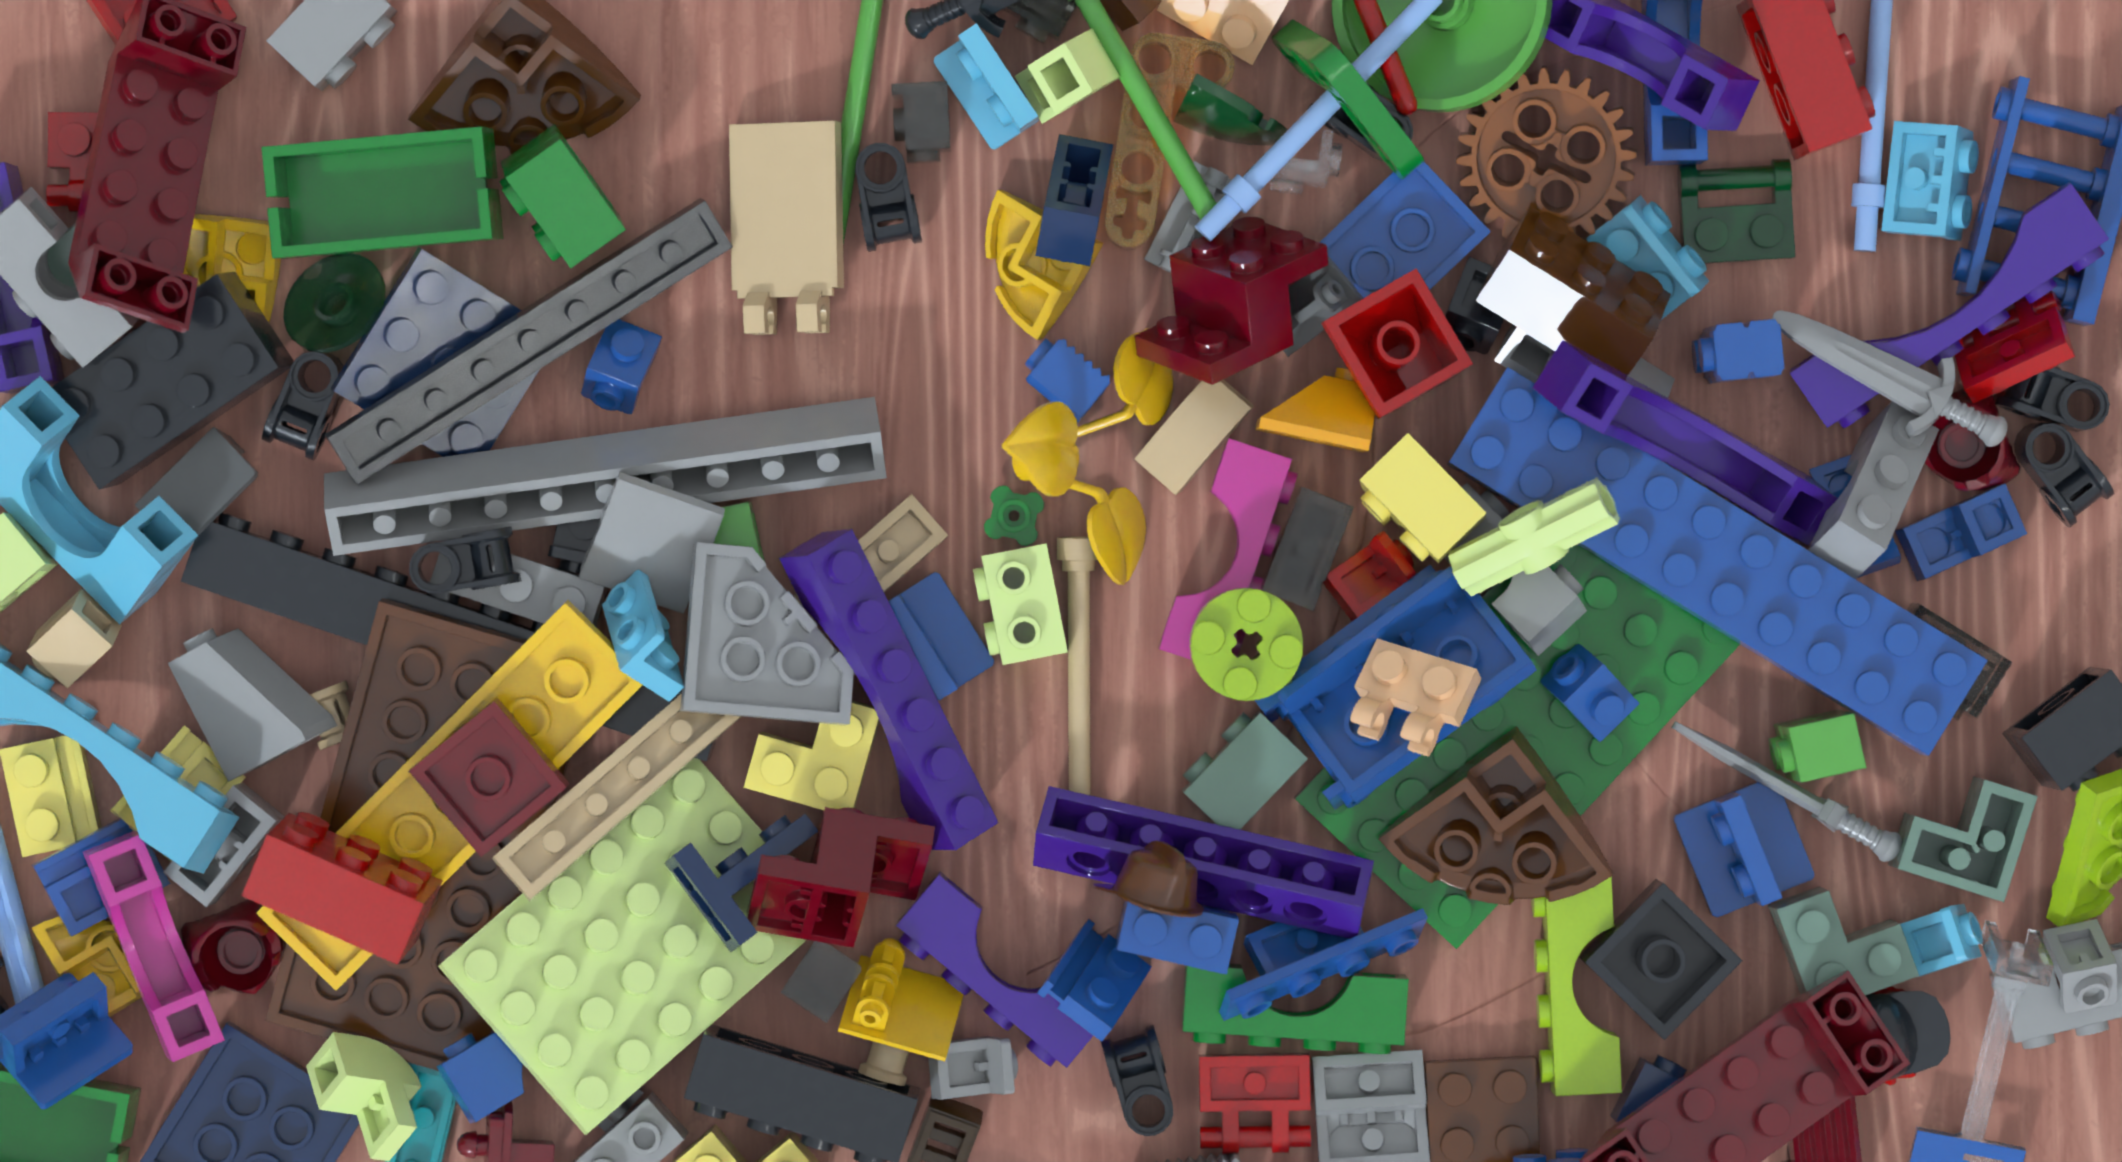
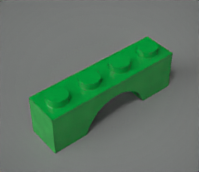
(1364, 1011)

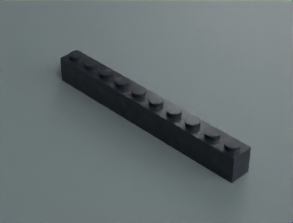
(344, 599)

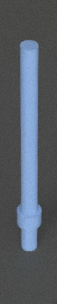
(1243, 191)
(1868, 193)

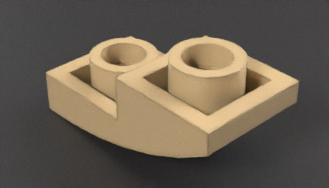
(1193, 433)

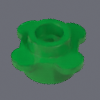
(1006, 501)

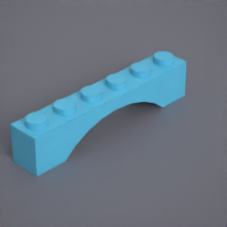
(168, 811)

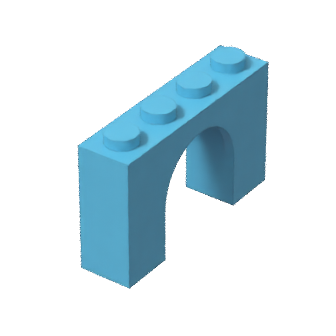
(110, 562)

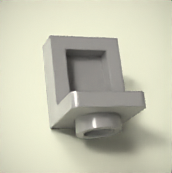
(974, 1068)

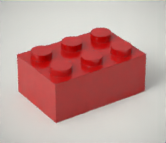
(1807, 72)
(343, 886)

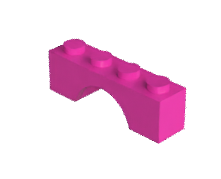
(1250, 487)
(153, 946)

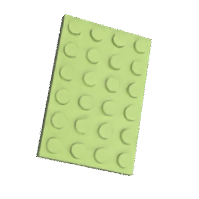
(614, 956)

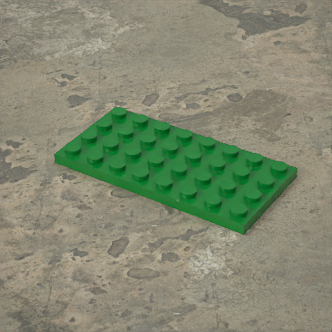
(1635, 633)

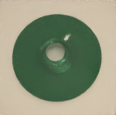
(334, 302)

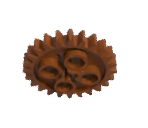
(1570, 112)

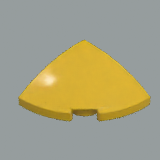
(236, 246)
(1033, 286)
(88, 952)

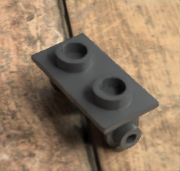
(1316, 300)

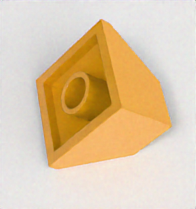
(1324, 413)

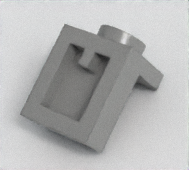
(2082, 965)

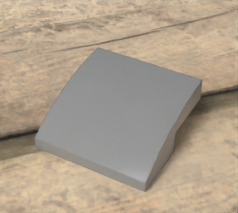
(653, 533)
(1371, 1107)

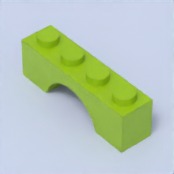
(1579, 1053)

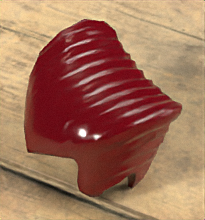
(1964, 458)
(233, 949)

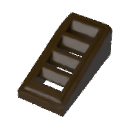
(951, 1114)

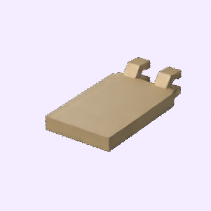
(786, 221)

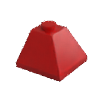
(1397, 344)

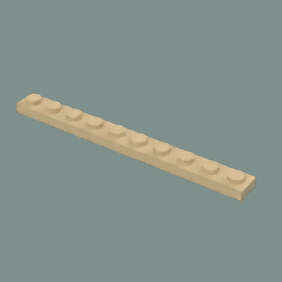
(676, 736)

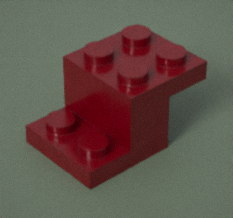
(1231, 300)
(849, 861)

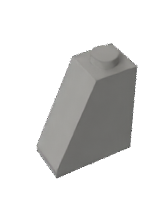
(245, 701)

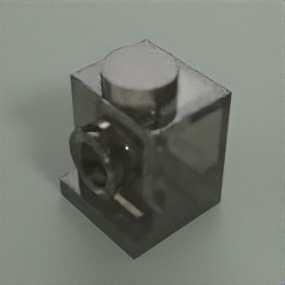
(923, 120)

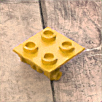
(901, 1004)

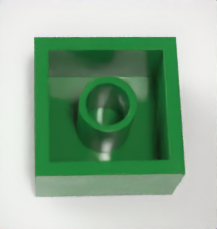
(562, 197)

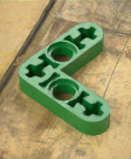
(1330, 69)

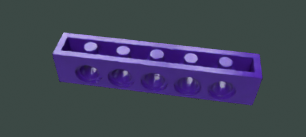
(1234, 866)

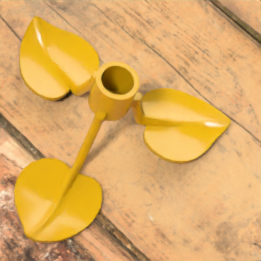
(1047, 455)

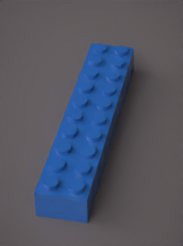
(1727, 567)

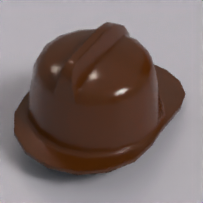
(1158, 881)

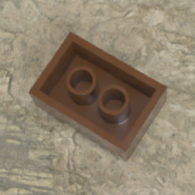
(1573, 292)

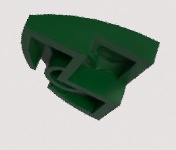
(1225, 116)

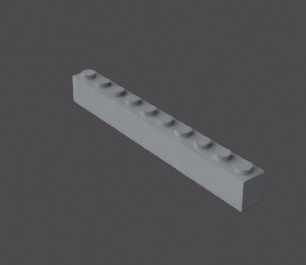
(575, 476)

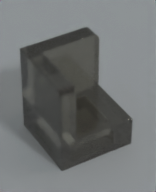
(822, 980)

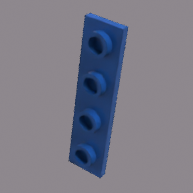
(1298, 959)

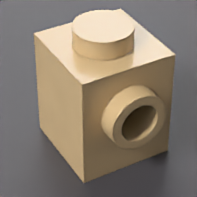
(73, 639)

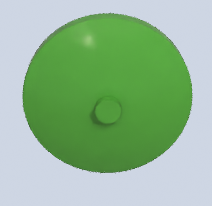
(1459, 52)

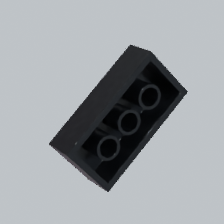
(170, 383)
(800, 1094)

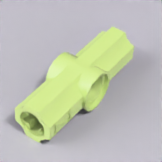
(1533, 537)

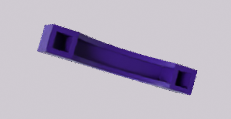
(2047, 241)
(1684, 440)
(854, 612)

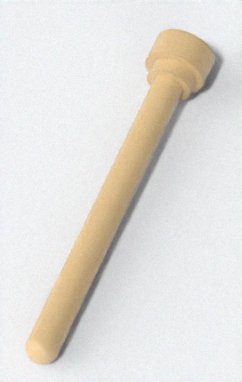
(1078, 560)

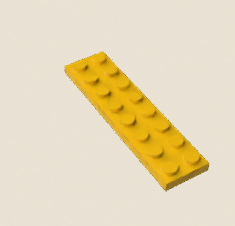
(555, 687)

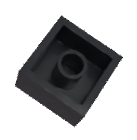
(2071, 730)
(1660, 958)

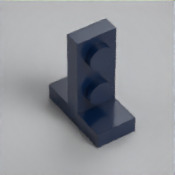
(714, 894)

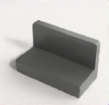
(204, 480)

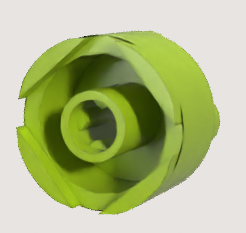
(1278, 647)

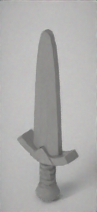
(1893, 378)
(1828, 812)

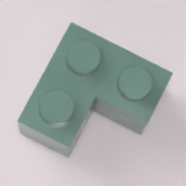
(1980, 851)
(1821, 950)

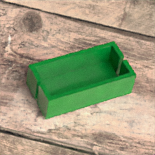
(383, 192)
(75, 1129)

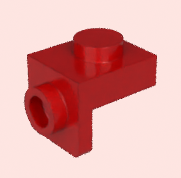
(1370, 575)

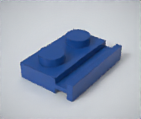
(72, 884)
(1094, 981)

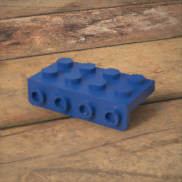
(1432, 620)

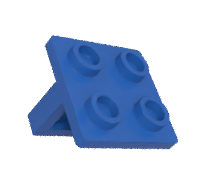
(940, 635)
(1743, 848)
(61, 1038)

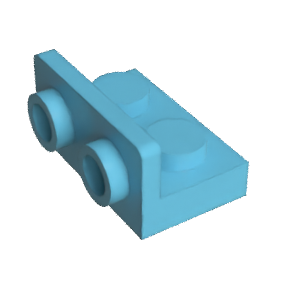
(985, 88)
(1929, 180)
(1643, 243)
(642, 636)

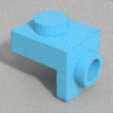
(1943, 939)

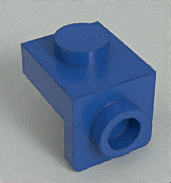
(620, 366)
(1589, 691)

